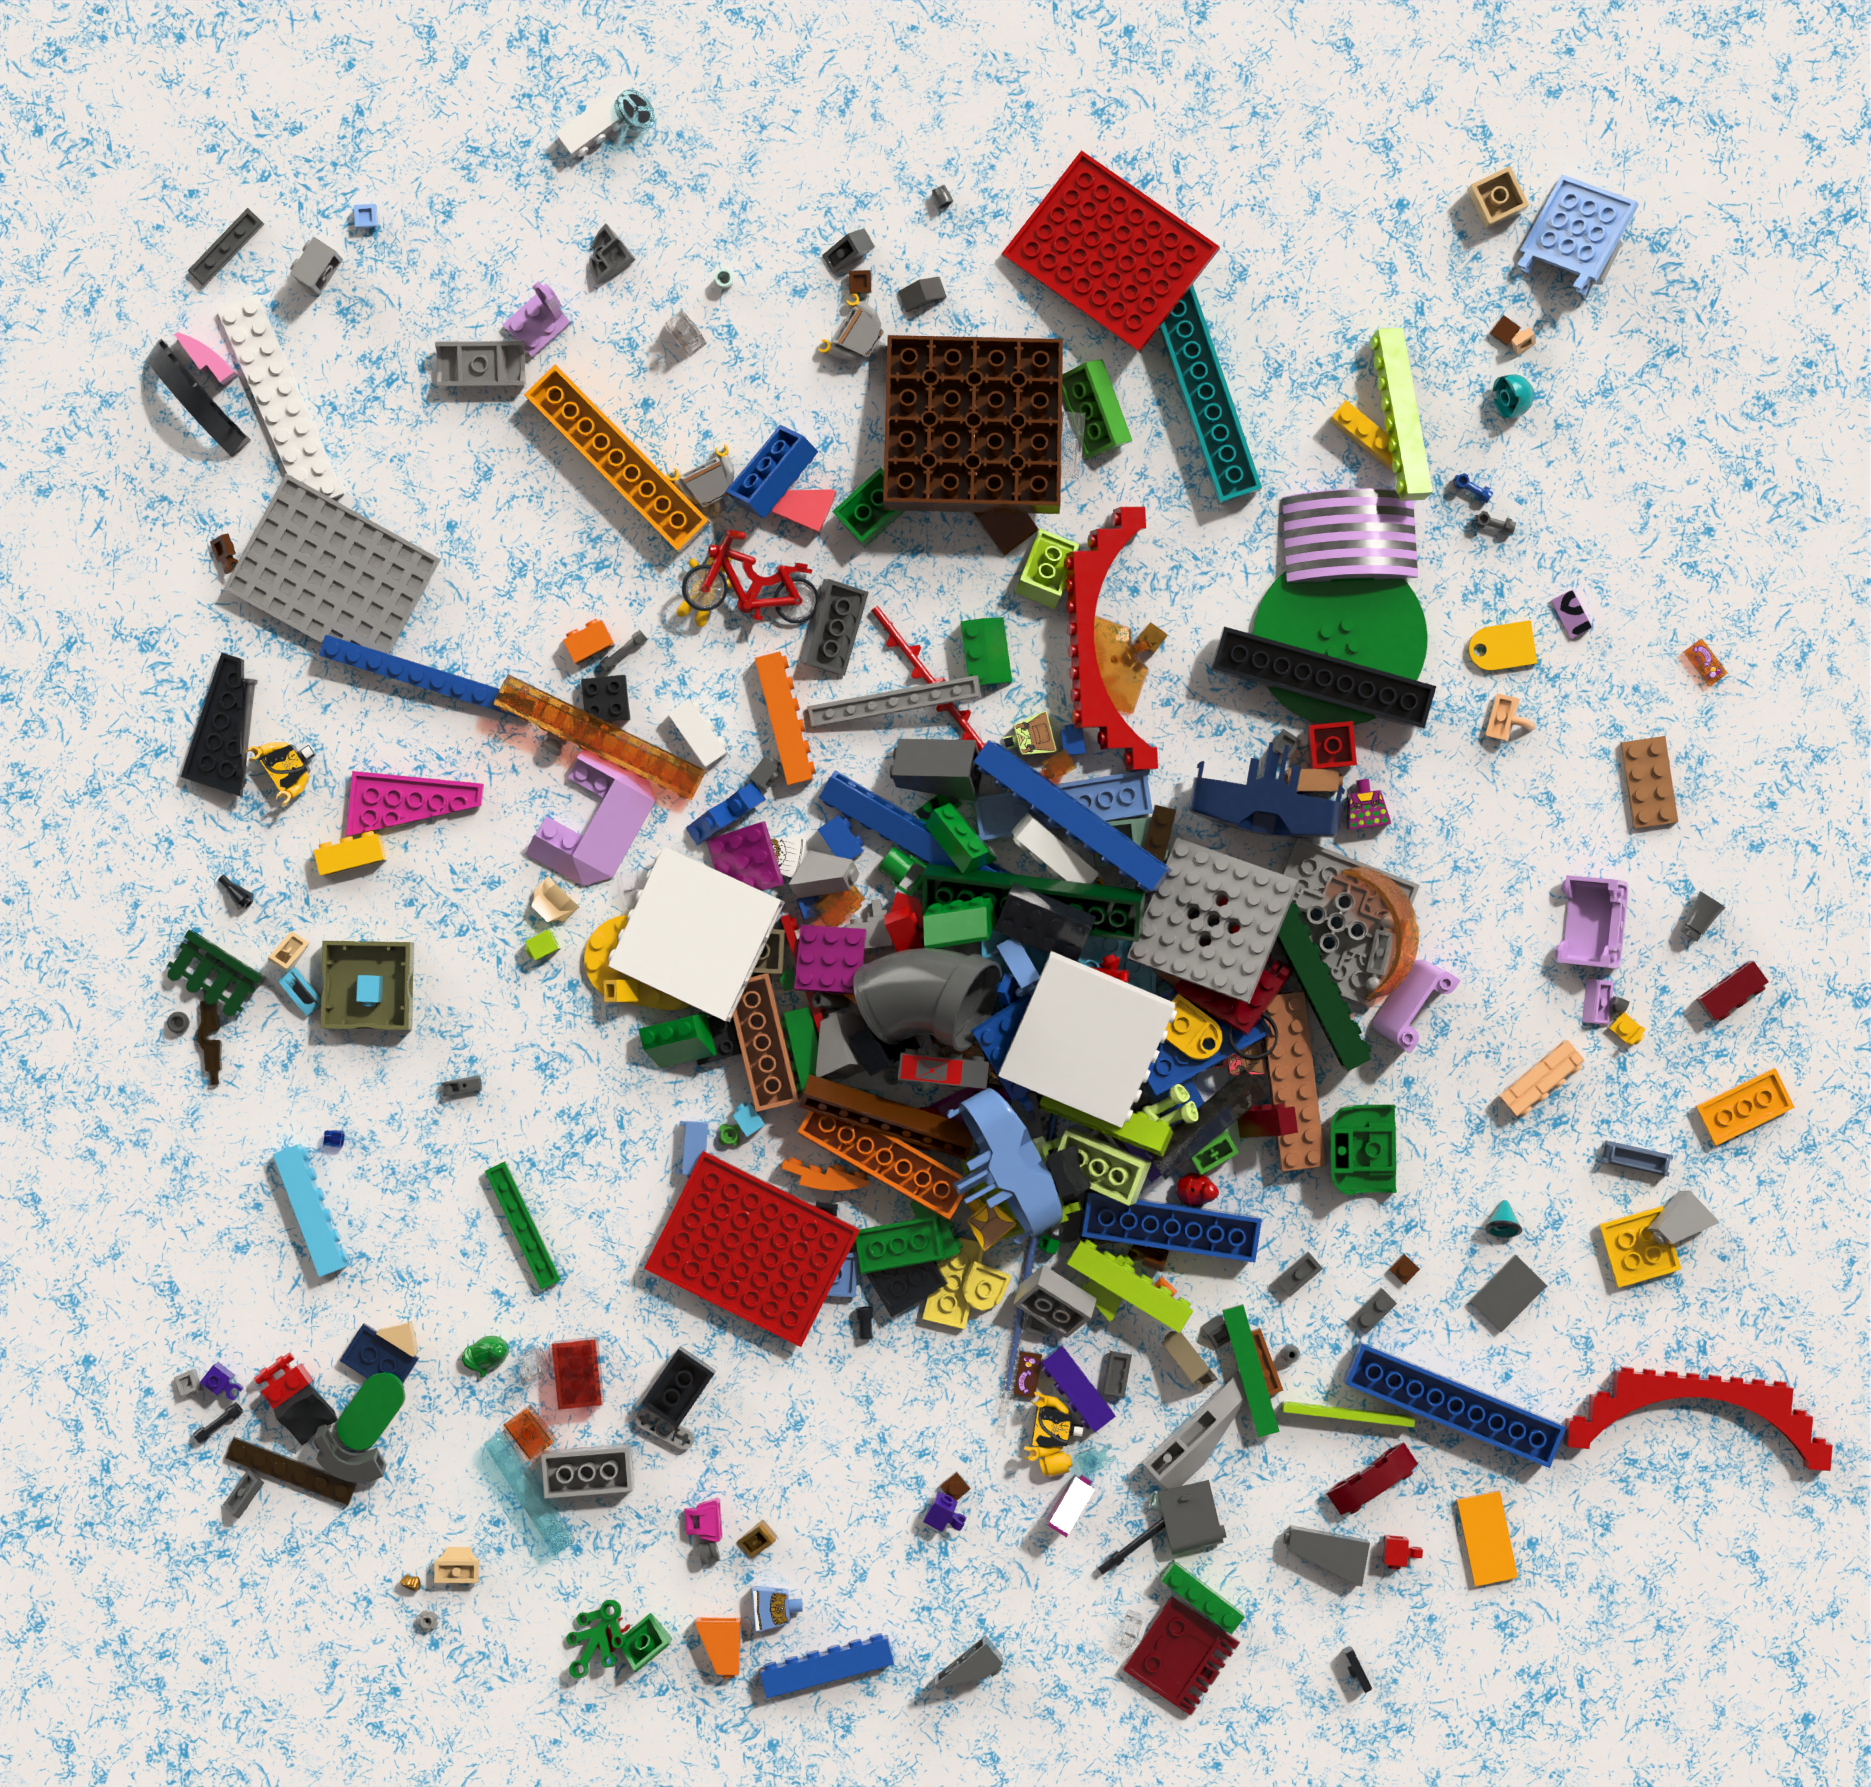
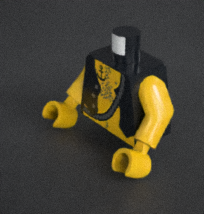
(285, 767)
(1051, 1427)

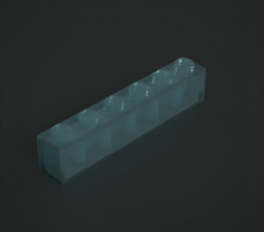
(529, 1491)

